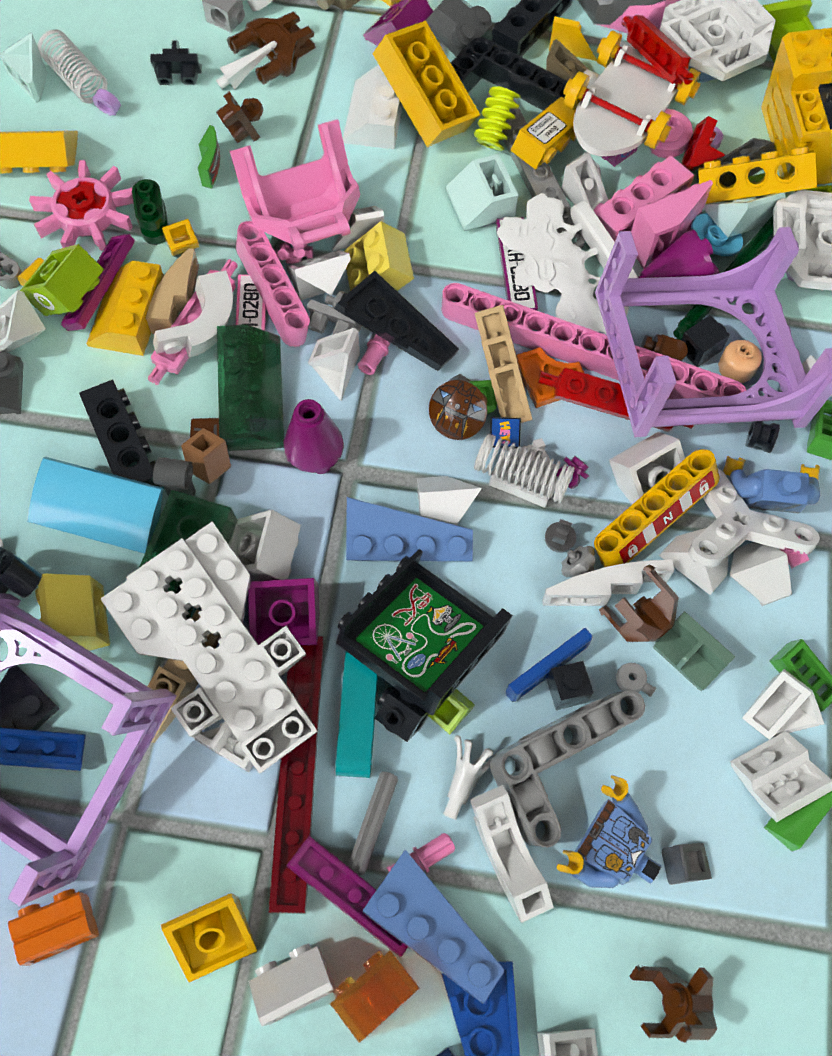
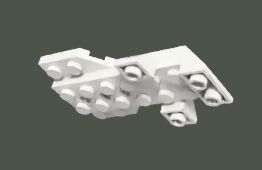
(237, 677)

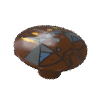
(458, 409)

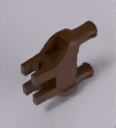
(290, 41)

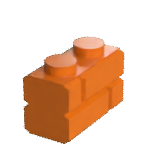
(53, 928)

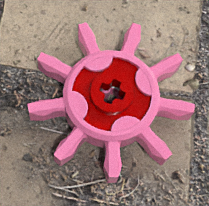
(83, 206)

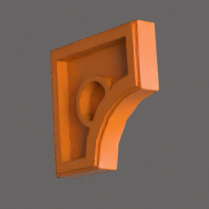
(531, 365)

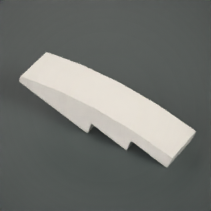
(597, 586)

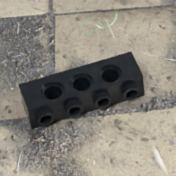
(527, 23)
(100, 404)

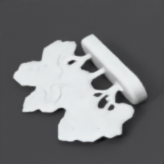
(554, 259)

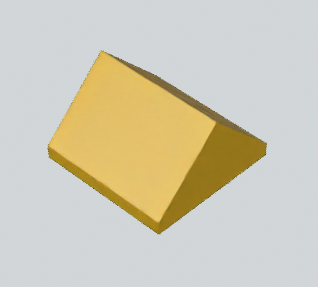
(210, 937)

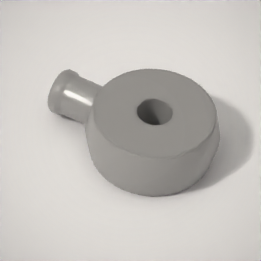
(639, 682)

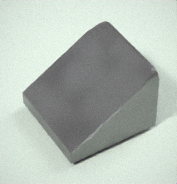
(686, 863)

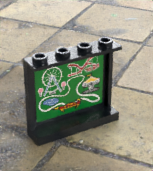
(420, 634)

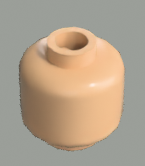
(740, 361)

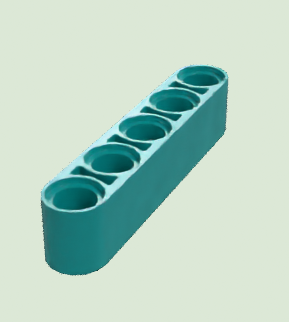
(356, 720)

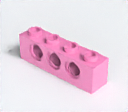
(661, 180)

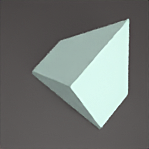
(26, 66)

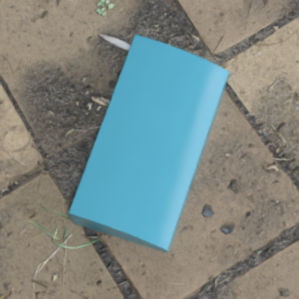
(95, 504)

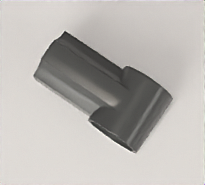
(174, 475)

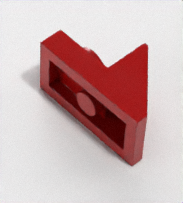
(699, 146)

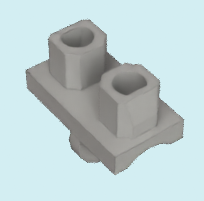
(323, 313)

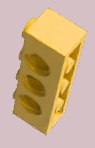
(802, 178)

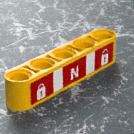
(657, 509)

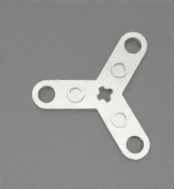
(727, 535)

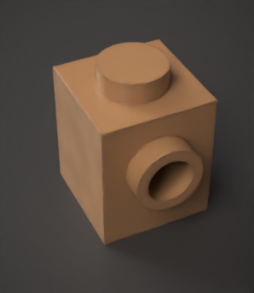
(207, 455)

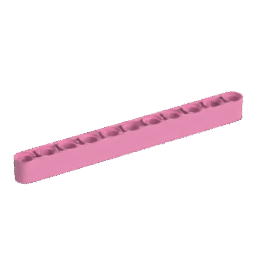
(577, 341)

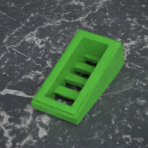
(820, 433)
(814, 667)

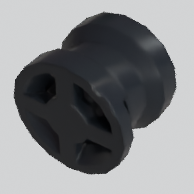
(762, 435)

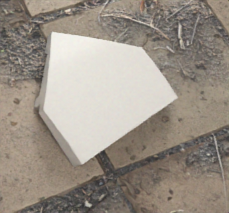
(537, 446)

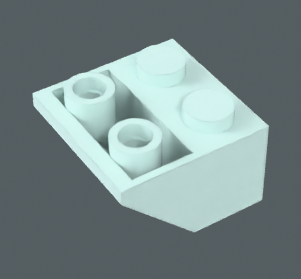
(483, 193)

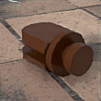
(666, 346)

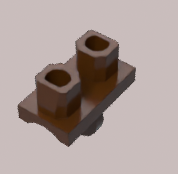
(239, 119)

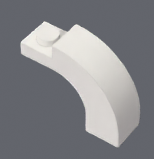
(201, 334)
(509, 855)

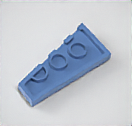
(391, 534)
(427, 923)

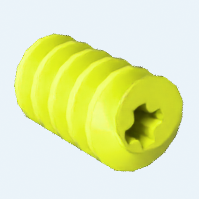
(495, 117)

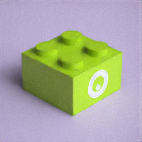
(62, 281)

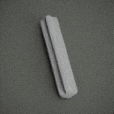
(372, 822)

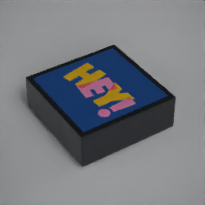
(507, 429)

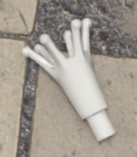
(465, 776)

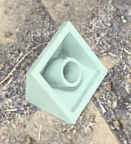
(743, 214)

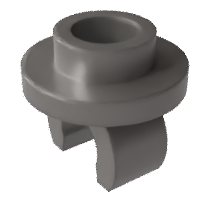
(560, 536)

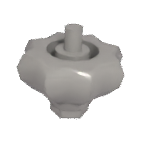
(578, 561)

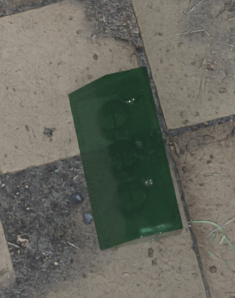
(250, 388)

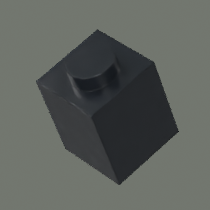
(705, 340)
(569, 685)

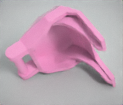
(304, 200)

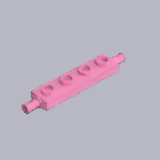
(174, 362)

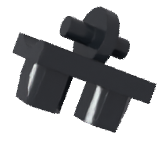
(176, 61)

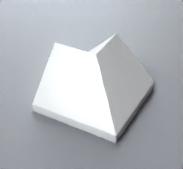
(318, 274)
(18, 322)

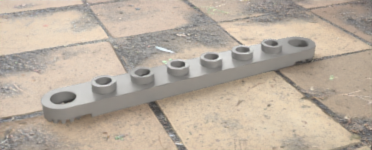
(539, 180)

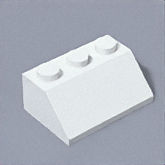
(373, 112)

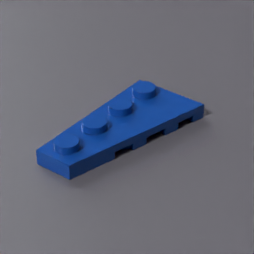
(490, 1026)

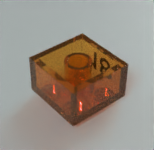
(373, 995)

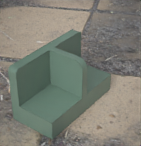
(693, 651)

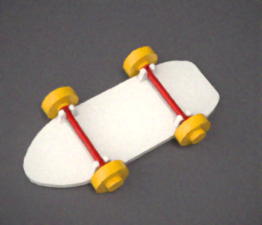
(624, 102)

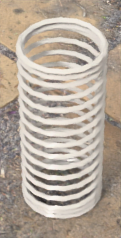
(50, 61)
(559, 488)

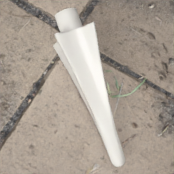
(236, 71)

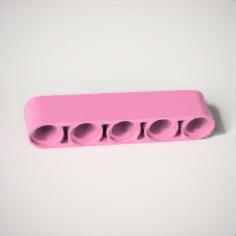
(272, 284)

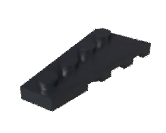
(393, 318)

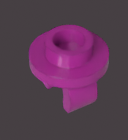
(580, 468)

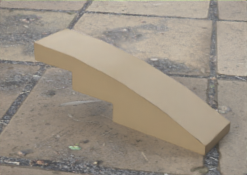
(503, 364)

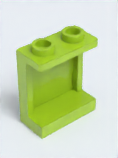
(789, 17)

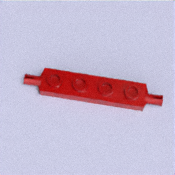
(658, 49)
(590, 392)

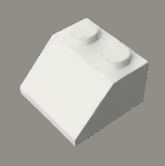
(646, 464)
(265, 545)
(291, 985)

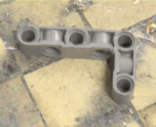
(548, 747)

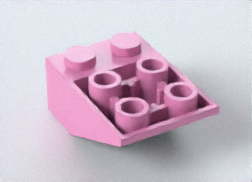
(665, 220)

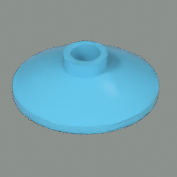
(719, 241)

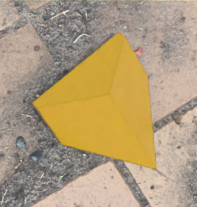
(570, 35)

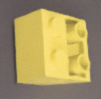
(380, 250)
(74, 608)

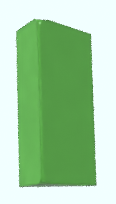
(798, 826)

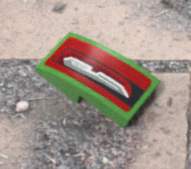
(210, 154)

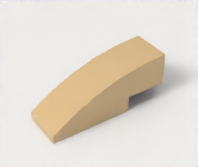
(173, 292)

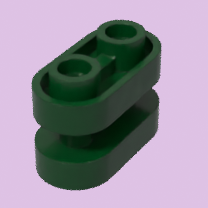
(150, 210)

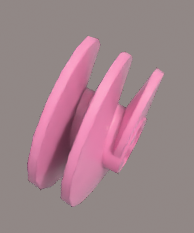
(678, 137)

